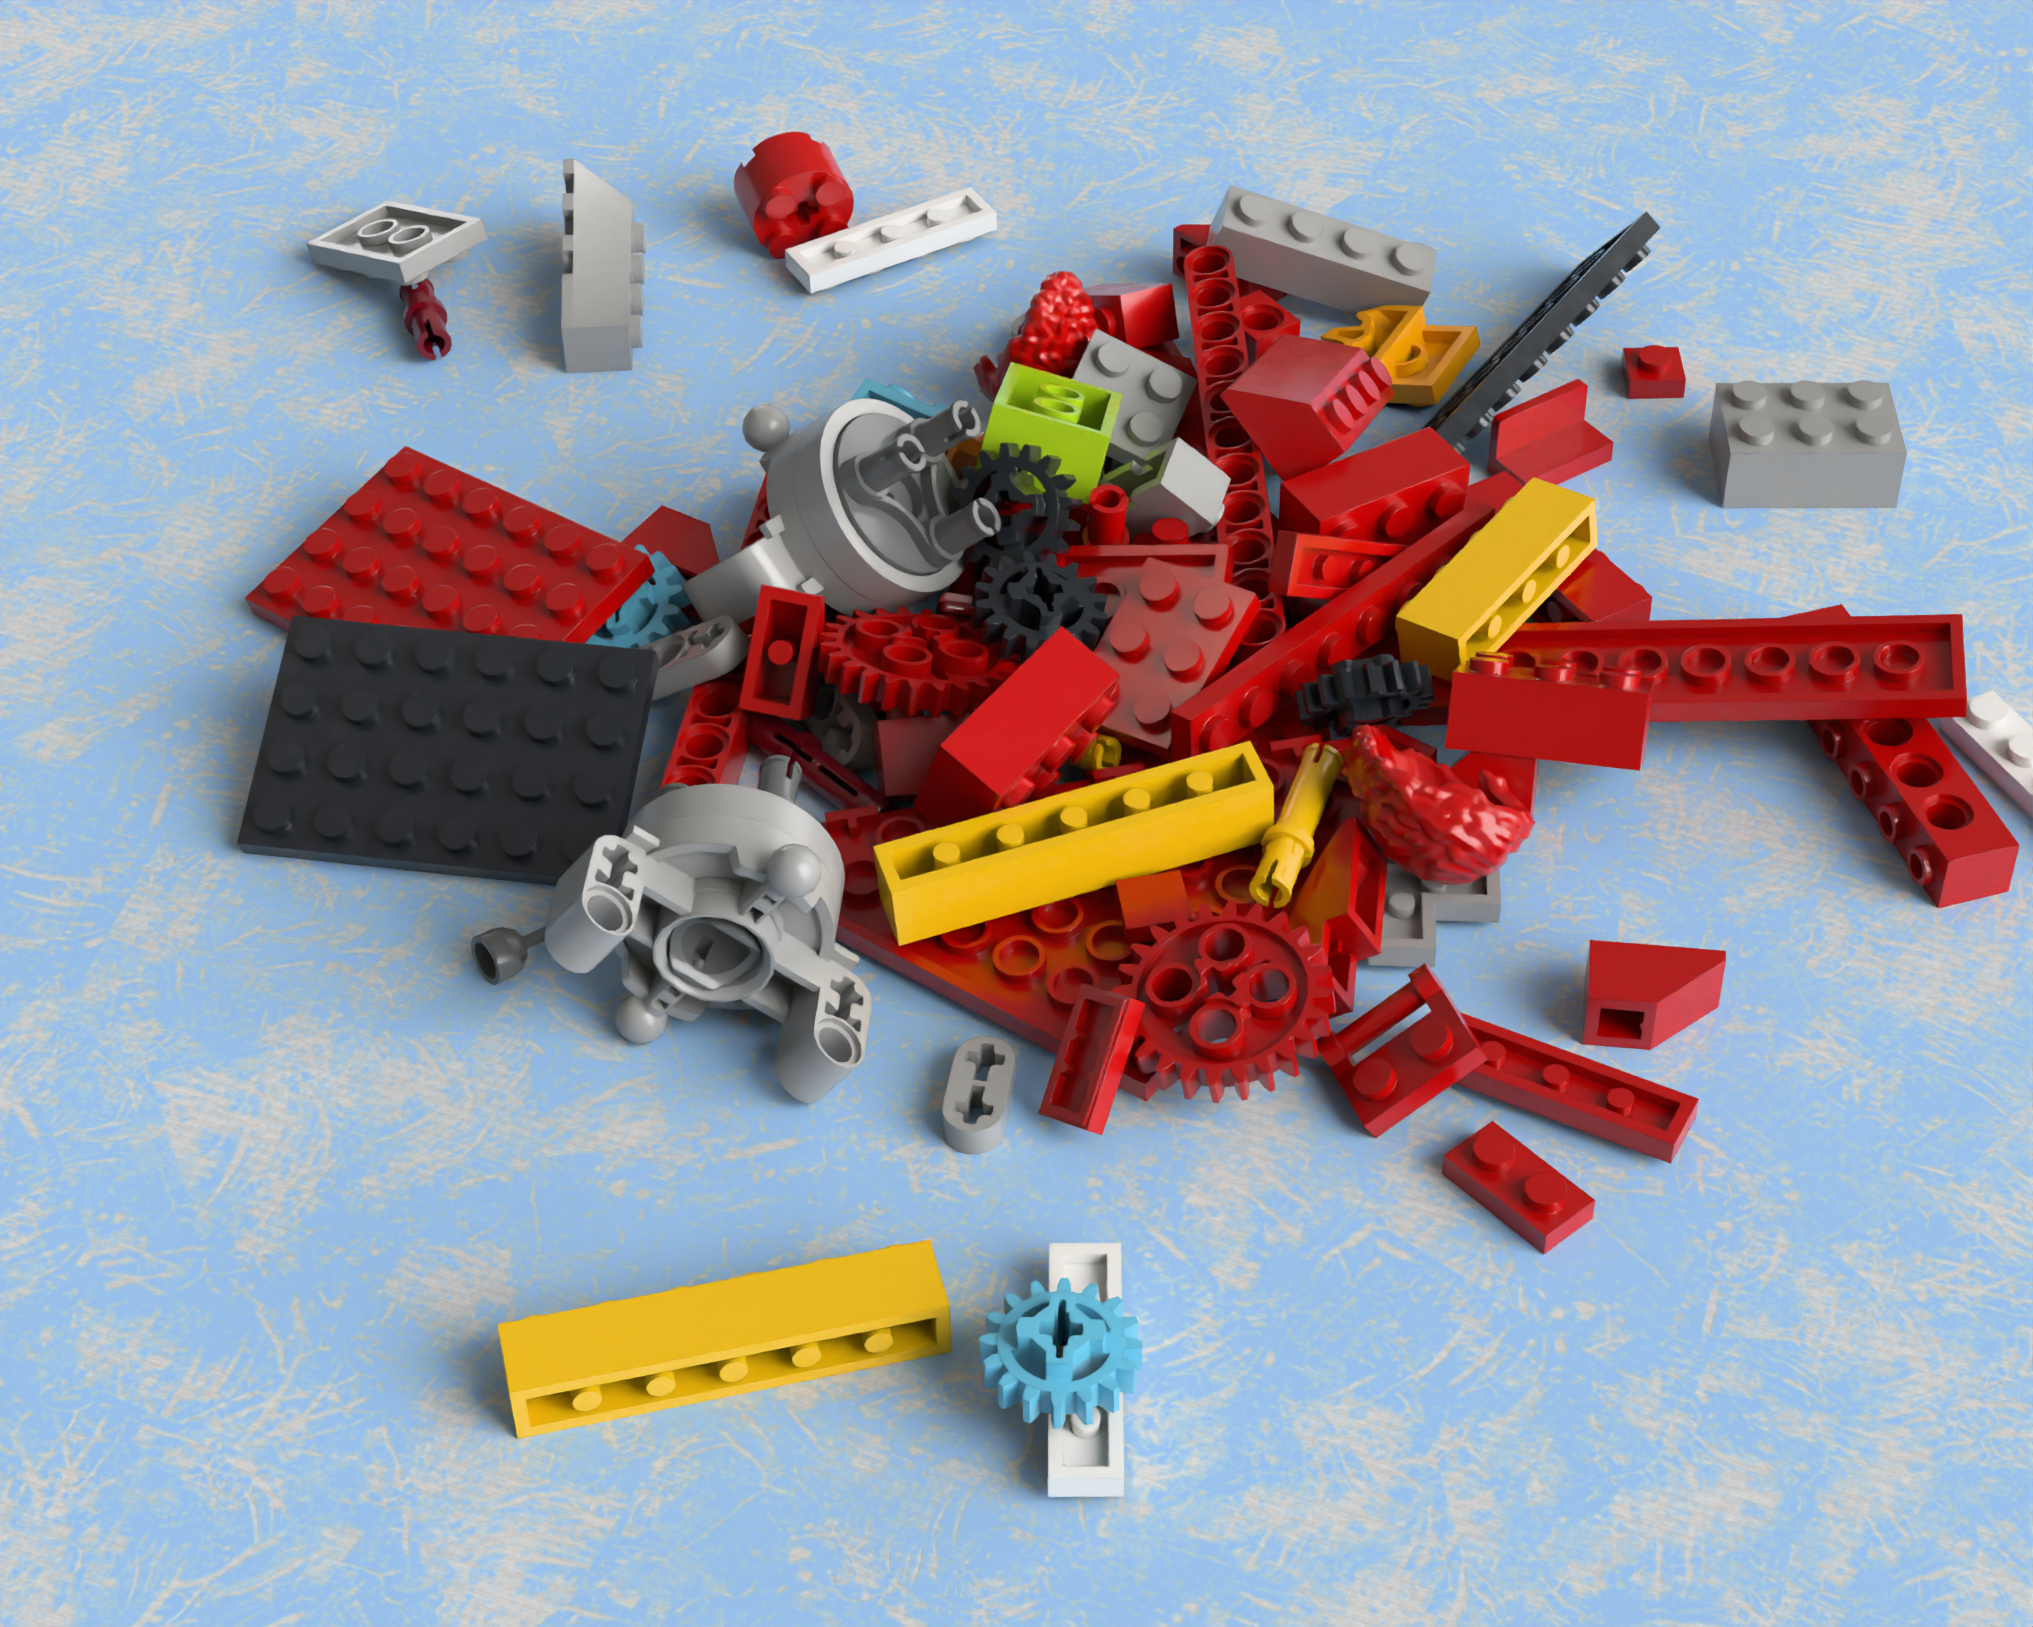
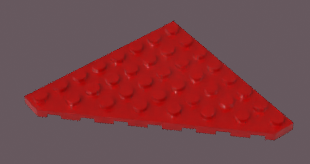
(1032, 962)

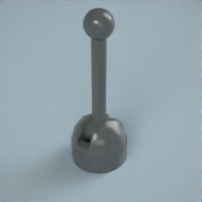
(503, 952)

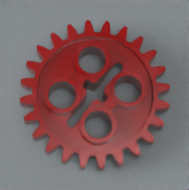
(912, 661)
(1227, 1000)

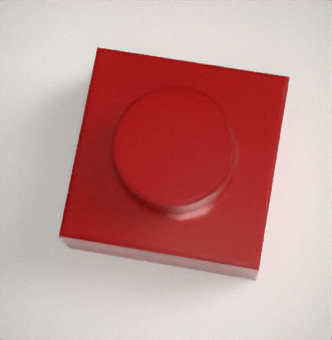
(1653, 372)

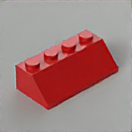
(1308, 401)

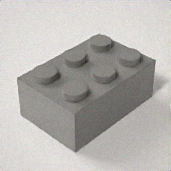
(1806, 445)

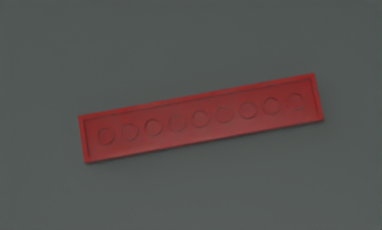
(1754, 665)

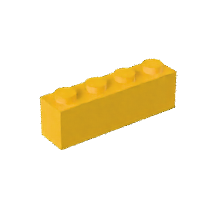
(1498, 577)

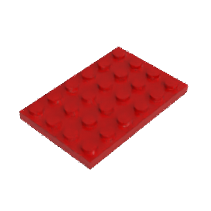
(452, 556)

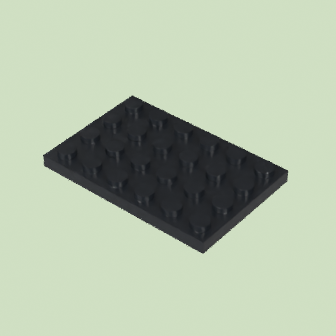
(446, 750)

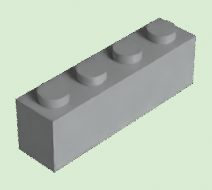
(1320, 255)
(601, 274)

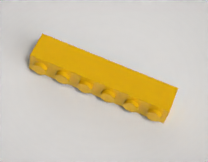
(1074, 842)
(724, 1338)

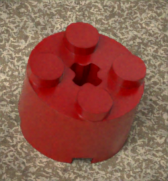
(793, 192)

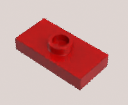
(1091, 1058)

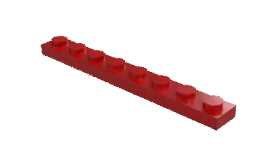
(1331, 634)

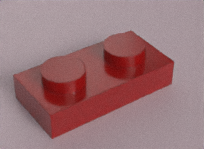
(1518, 1187)

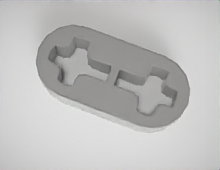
(991, 1096)

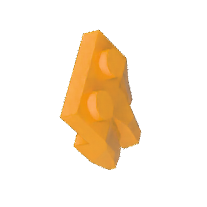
(1417, 355)

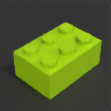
(1060, 417)

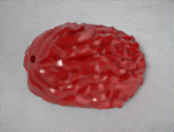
(1050, 336)
(1429, 815)

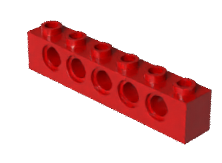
(1921, 801)

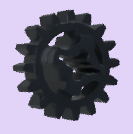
(1013, 485)
(1031, 601)
(1364, 693)

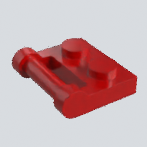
(1409, 1066)

